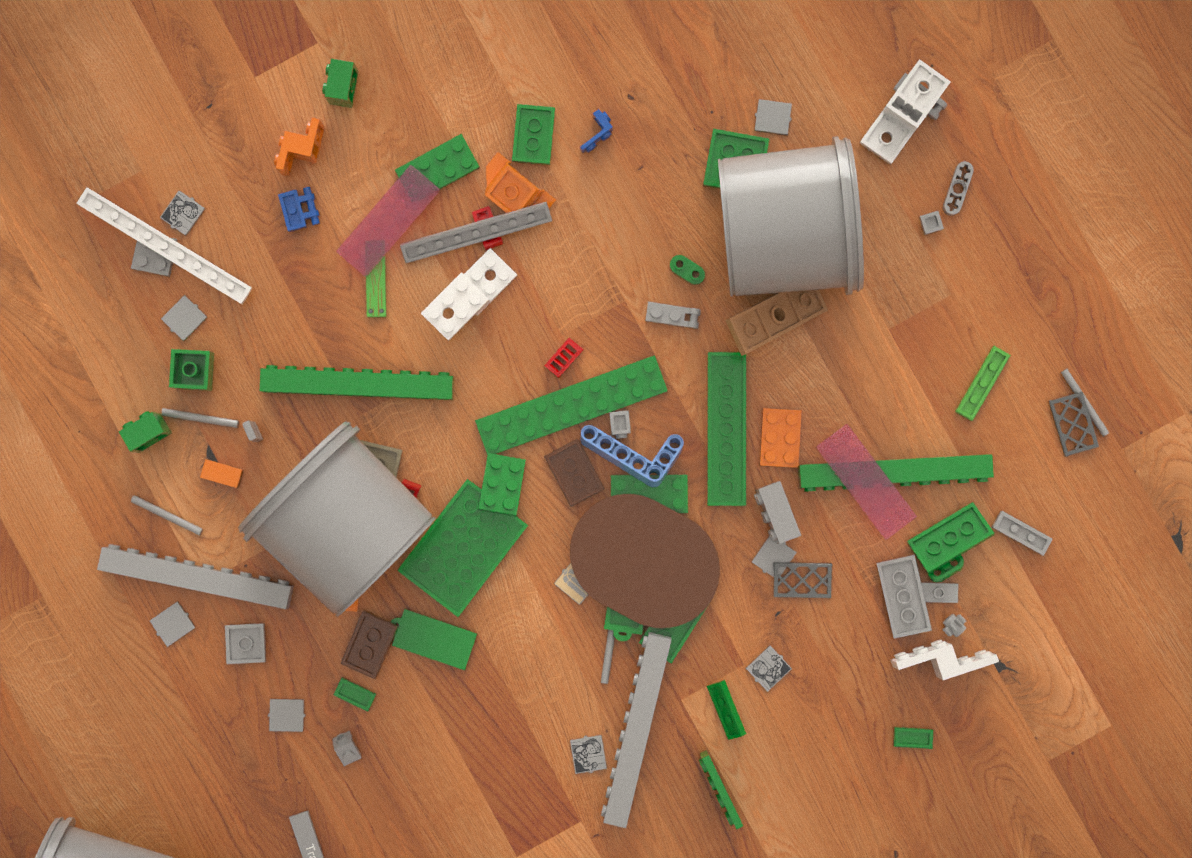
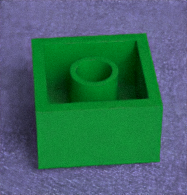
(340, 83)
(191, 370)
(144, 432)

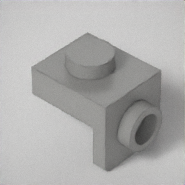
(620, 424)
(346, 748)

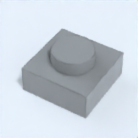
(931, 223)

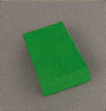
(354, 694)
(913, 737)

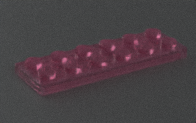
(388, 220)
(866, 481)

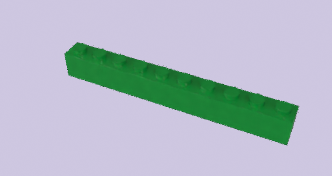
(356, 383)
(907, 471)

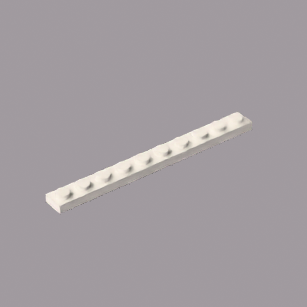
(164, 245)

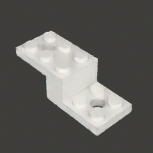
(905, 112)
(469, 294)
(944, 659)

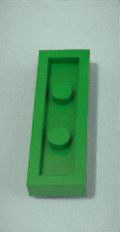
(726, 710)

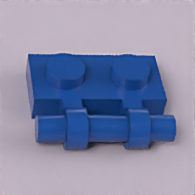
(293, 211)

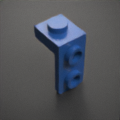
(603, 121)

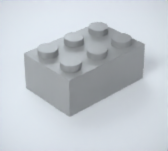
(777, 513)

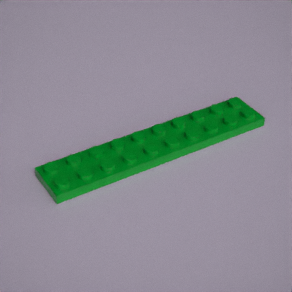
(571, 405)

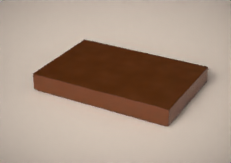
(574, 472)
(369, 644)

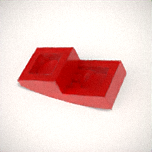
(482, 214)

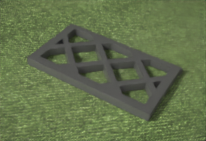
(1089, 429)
(812, 593)

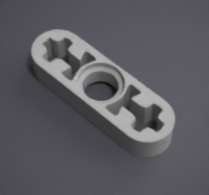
(958, 203)

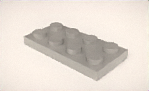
(904, 596)

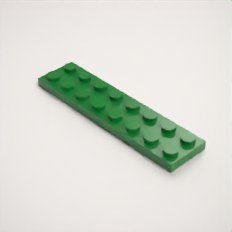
(726, 429)

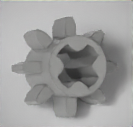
(954, 625)

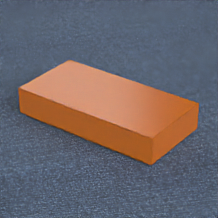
(221, 473)

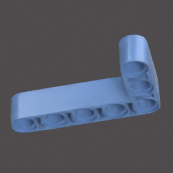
(633, 457)

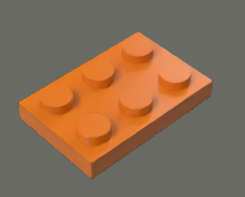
(780, 438)

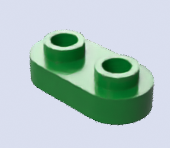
(687, 269)
(947, 570)

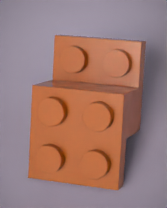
(299, 146)

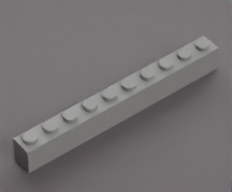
(195, 577)
(637, 729)

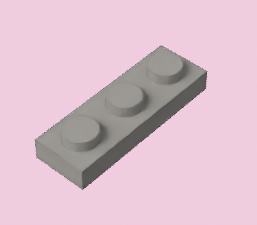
(1022, 533)

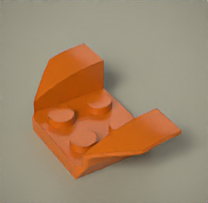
(511, 189)

